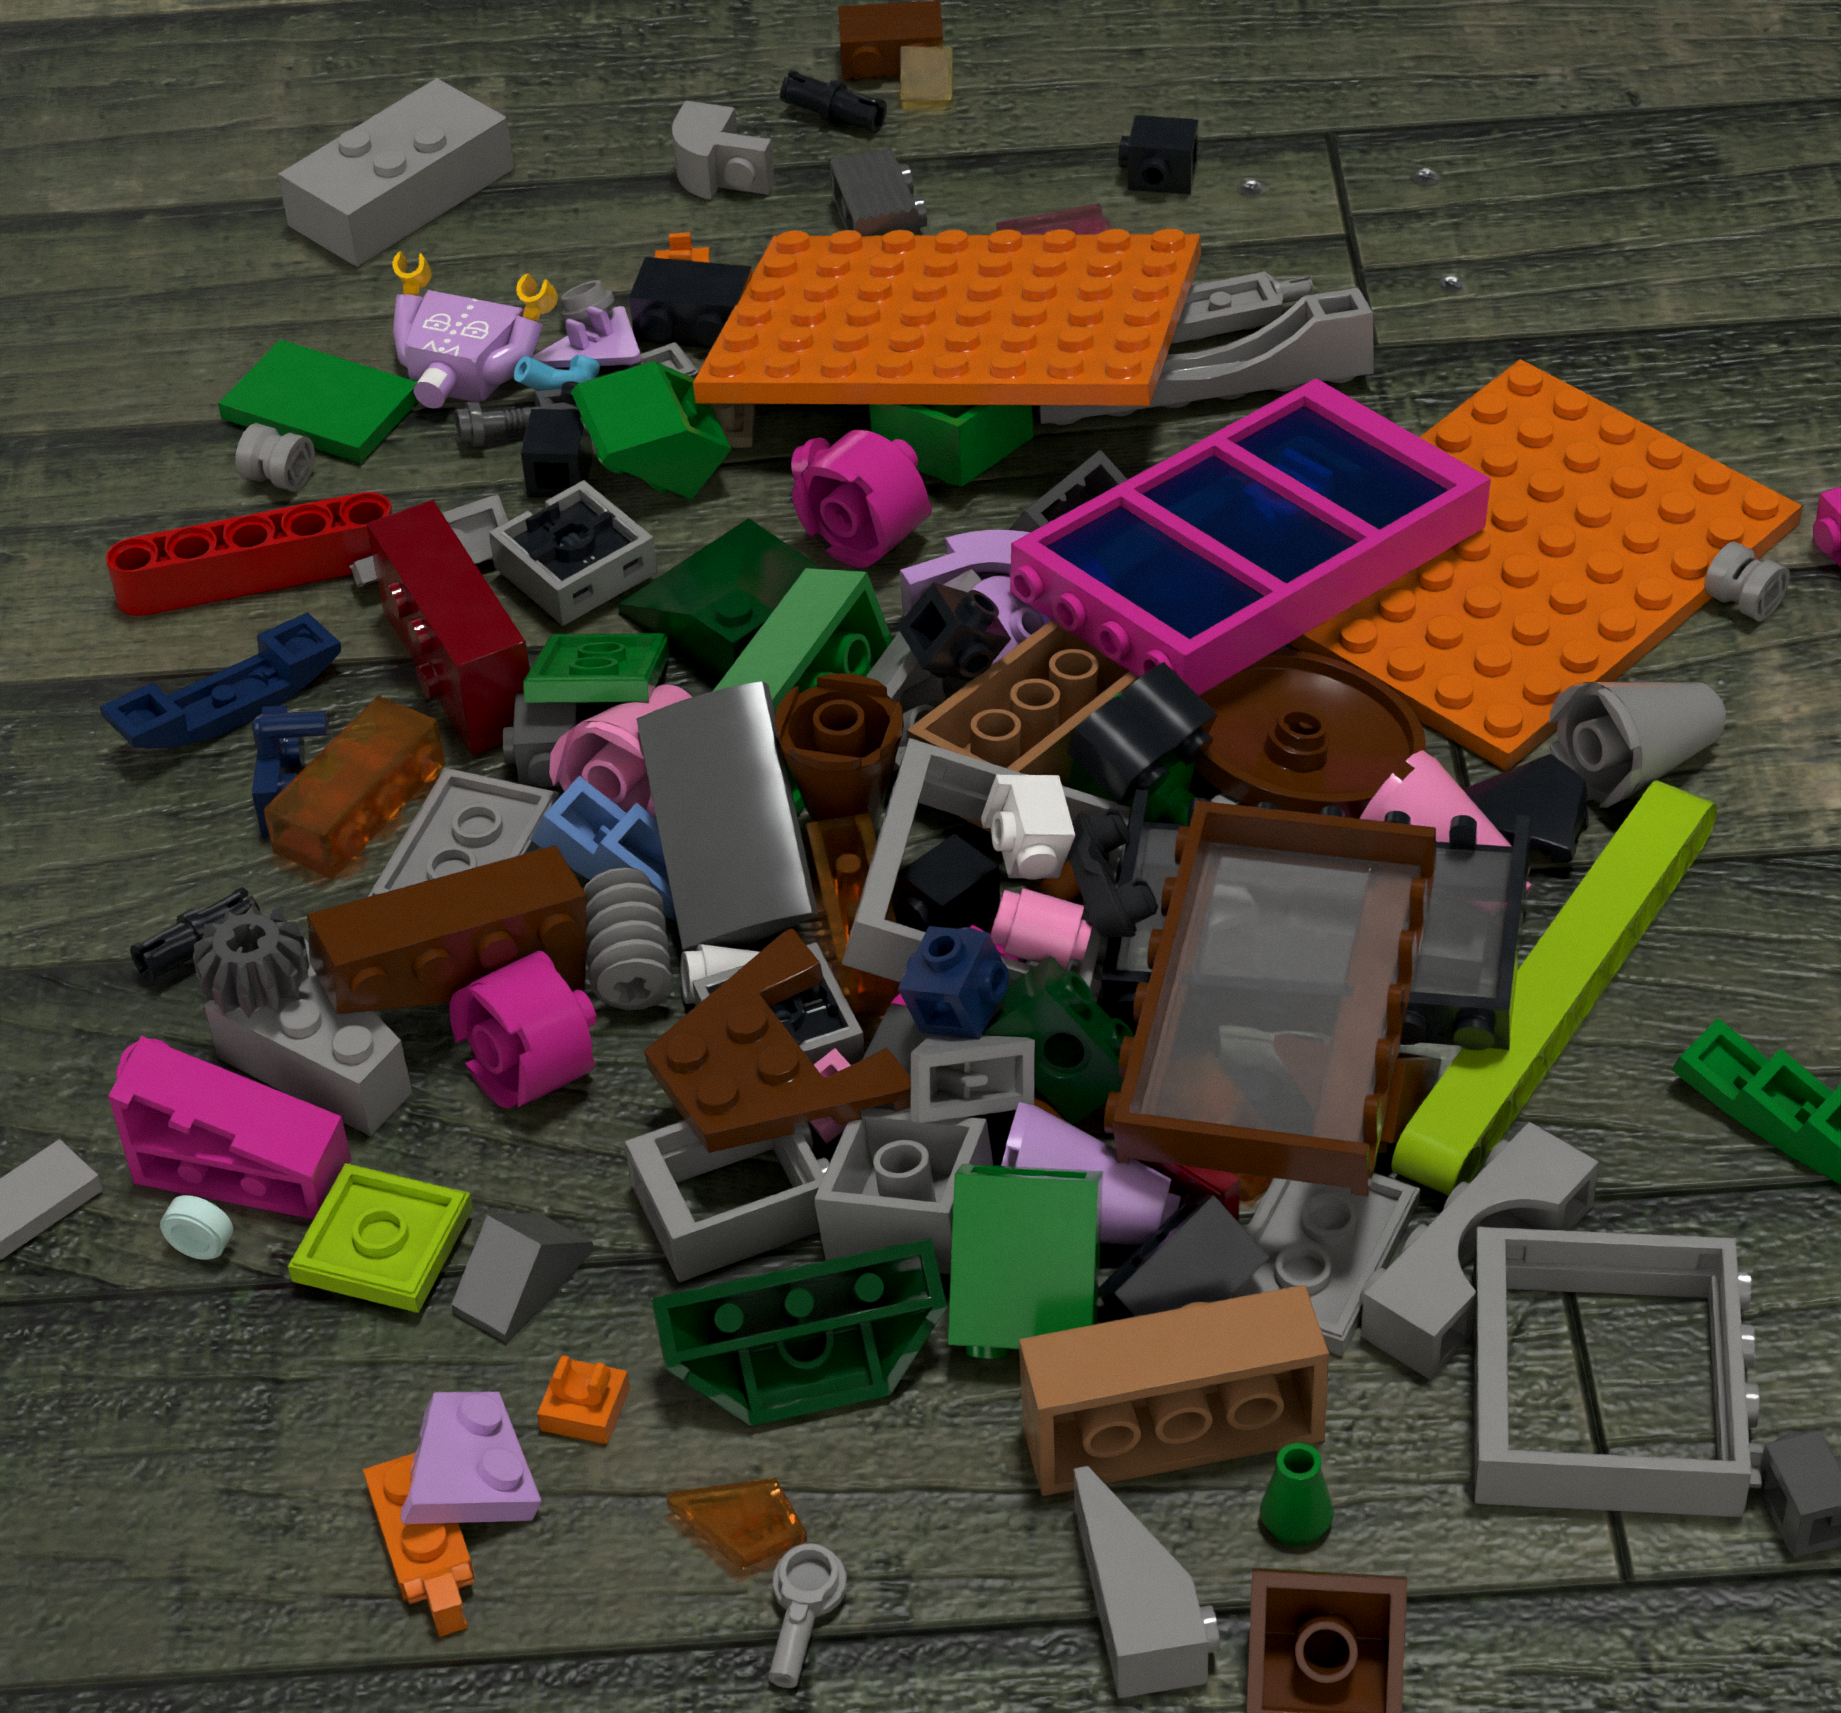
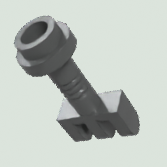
(473, 424)

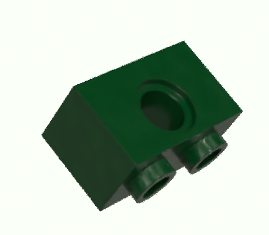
(1067, 1073)

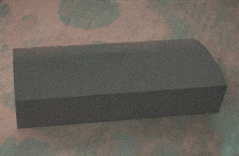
(726, 818)

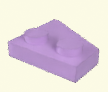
(469, 1464)

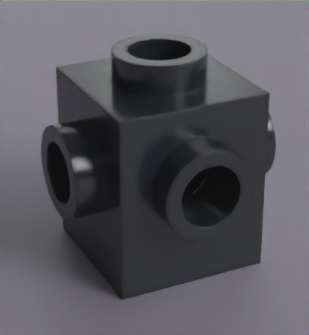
(954, 632)

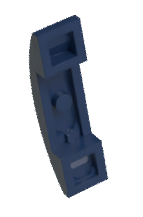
(229, 699)

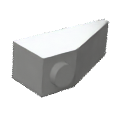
(1142, 1596)

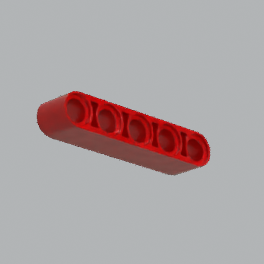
(243, 554)

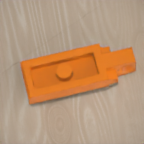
(426, 1558)

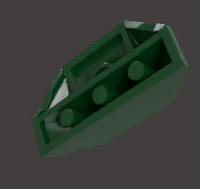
(804, 1332)

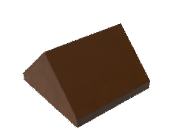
(1326, 1642)

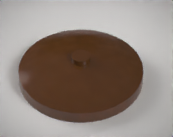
(1307, 734)

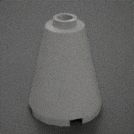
(1632, 732)

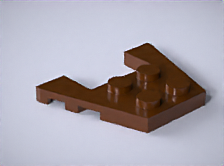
(743, 1073)

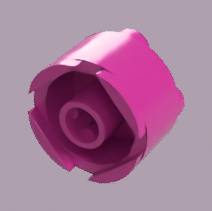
(862, 497)
(524, 1030)

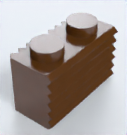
(875, 33)

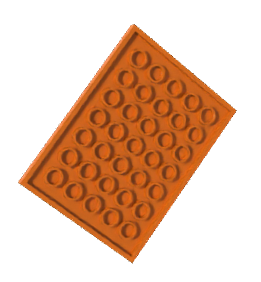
(954, 319)
(1580, 567)

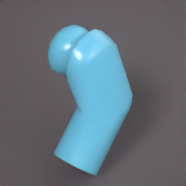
(544, 377)

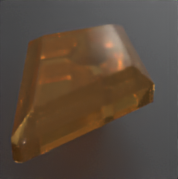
(741, 1519)

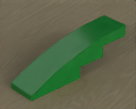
(1767, 1096)

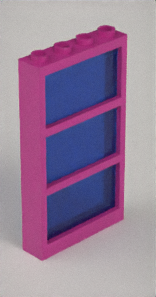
(1249, 537)

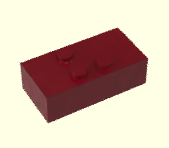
(449, 623)

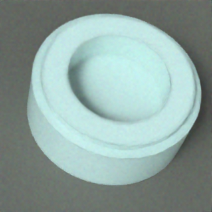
(196, 1227)

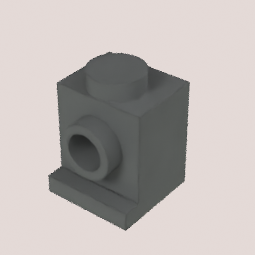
(1803, 1491)

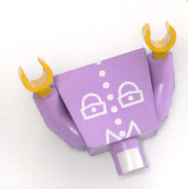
(459, 342)

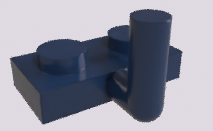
(279, 750)

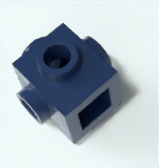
(954, 982)

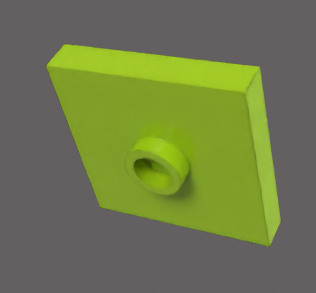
(381, 1237)

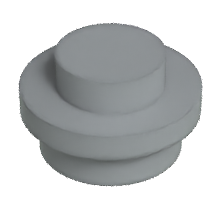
(581, 297)

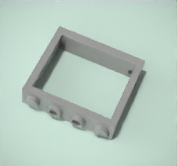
(961, 788)
(1614, 1266)

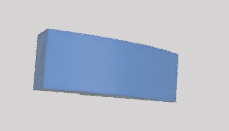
(601, 837)

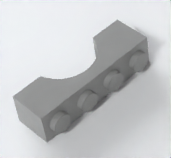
(1423, 1302)

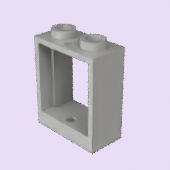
(696, 1248)

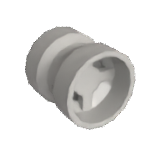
(282, 459)
(1746, 581)

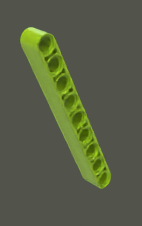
(1557, 988)

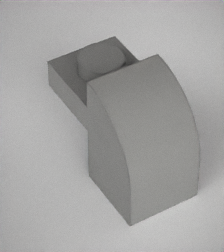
(715, 156)

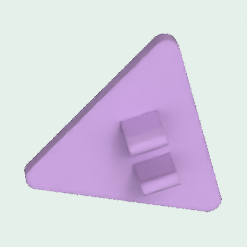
(606, 340)

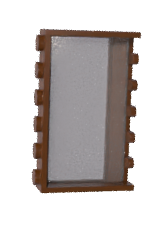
(1275, 995)

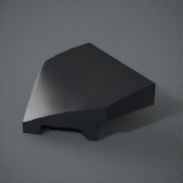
(1546, 792)

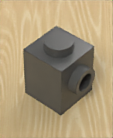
(534, 737)

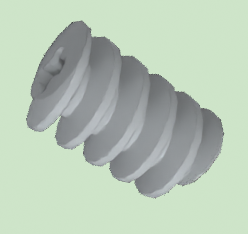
(626, 940)

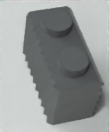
(876, 194)

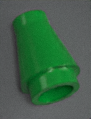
(1297, 1497)

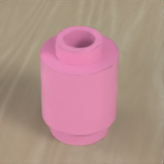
(1041, 927)

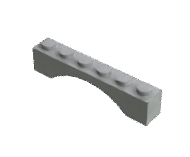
(1316, 338)

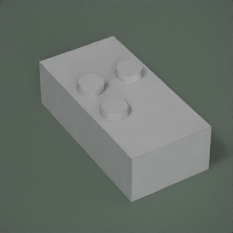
(396, 172)

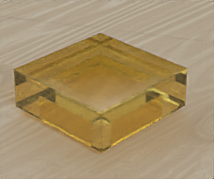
(926, 73)

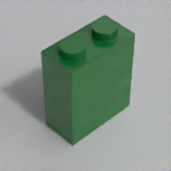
(1022, 1255)

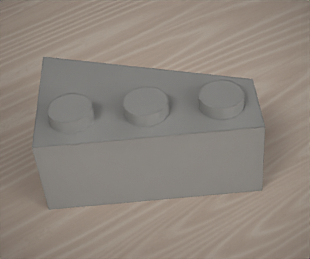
(319, 1056)

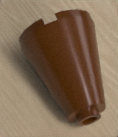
(840, 744)

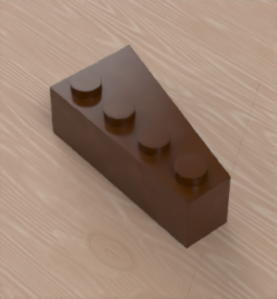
(449, 932)

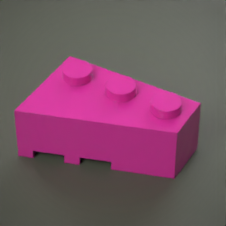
(224, 1135)

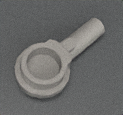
(807, 1585)

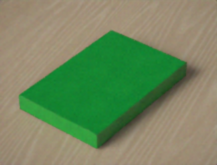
(320, 397)
(597, 668)

